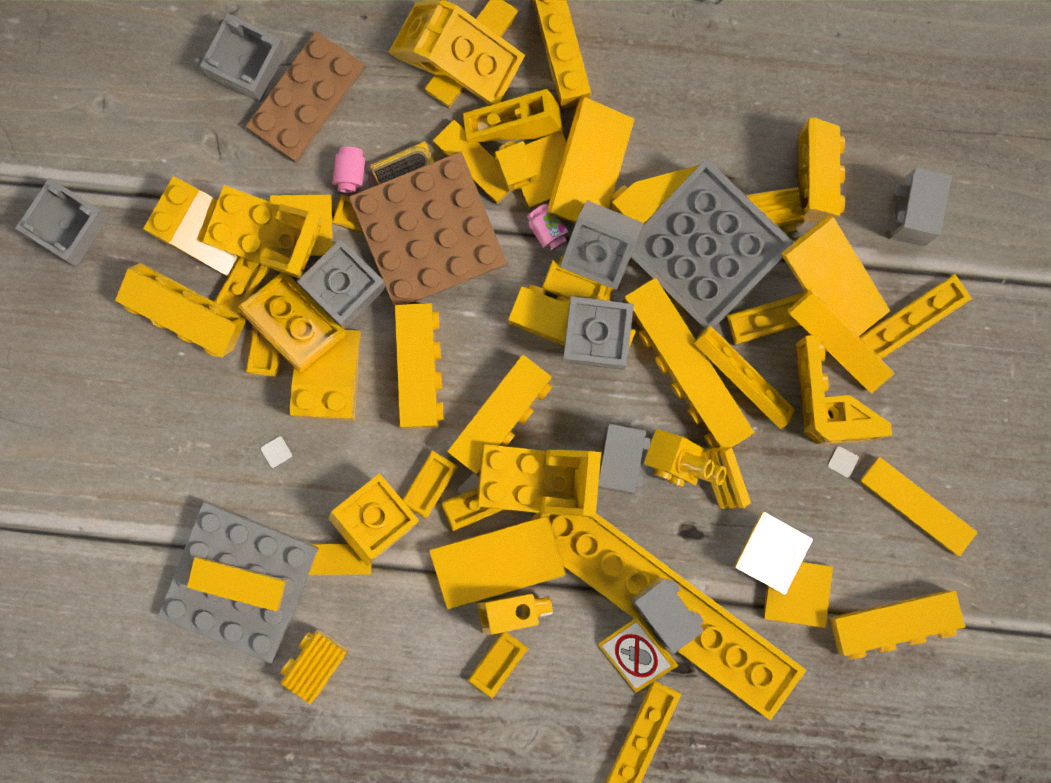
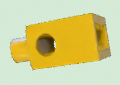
(500, 614)

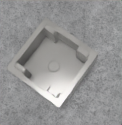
(243, 57)
(919, 207)
(62, 222)
(601, 244)
(342, 283)
(598, 333)
(622, 459)
(668, 614)

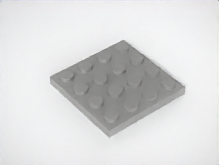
(709, 245)
(246, 545)

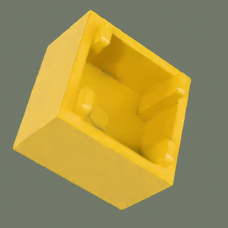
(373, 519)

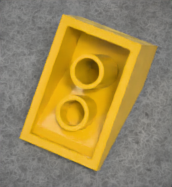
(182, 223)
(329, 384)

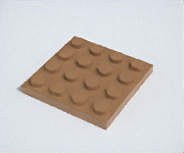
(428, 230)

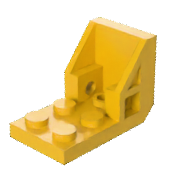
(455, 44)
(263, 231)
(850, 418)
(539, 480)

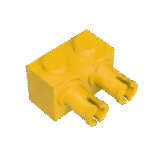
(681, 461)

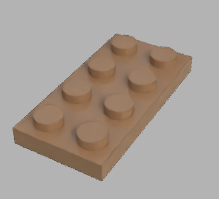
(306, 96)

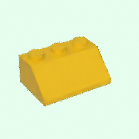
(820, 170)

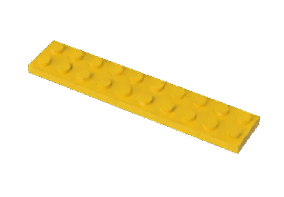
(727, 646)

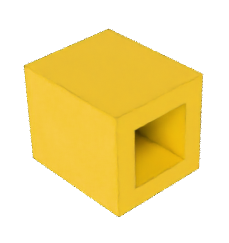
(515, 165)

